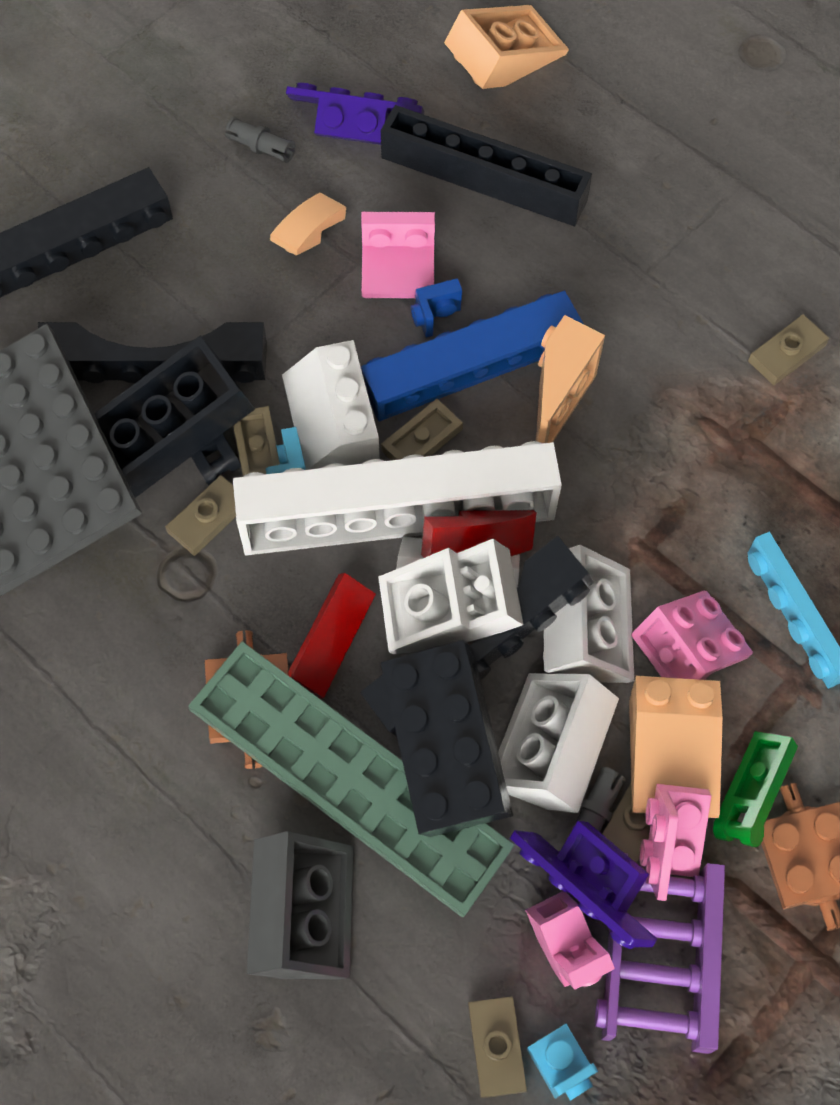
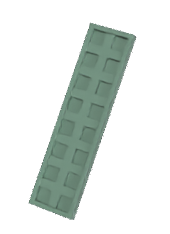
(344, 775)

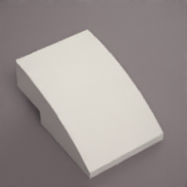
(450, 598)

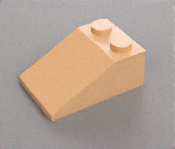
(503, 44)
(566, 373)
(675, 737)

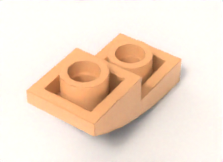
(305, 224)

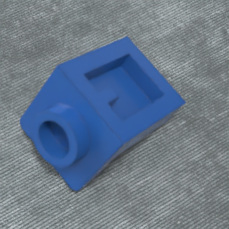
(434, 301)

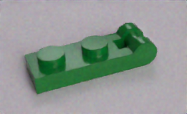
(755, 788)

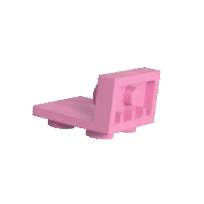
(397, 253)
(690, 638)
(676, 835)

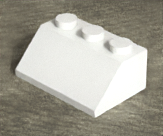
(331, 407)
(597, 630)
(556, 739)

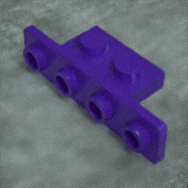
(347, 115)
(595, 875)

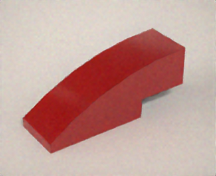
(472, 527)

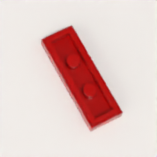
(331, 635)

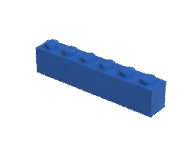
(463, 356)

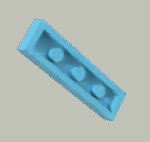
(791, 598)

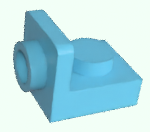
(289, 452)
(562, 1063)

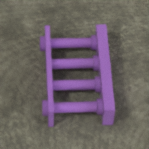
(701, 979)

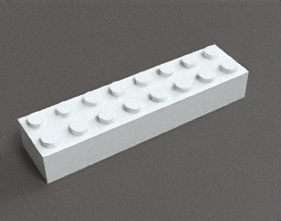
(390, 496)

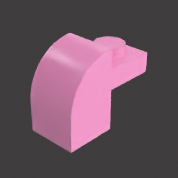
(568, 941)

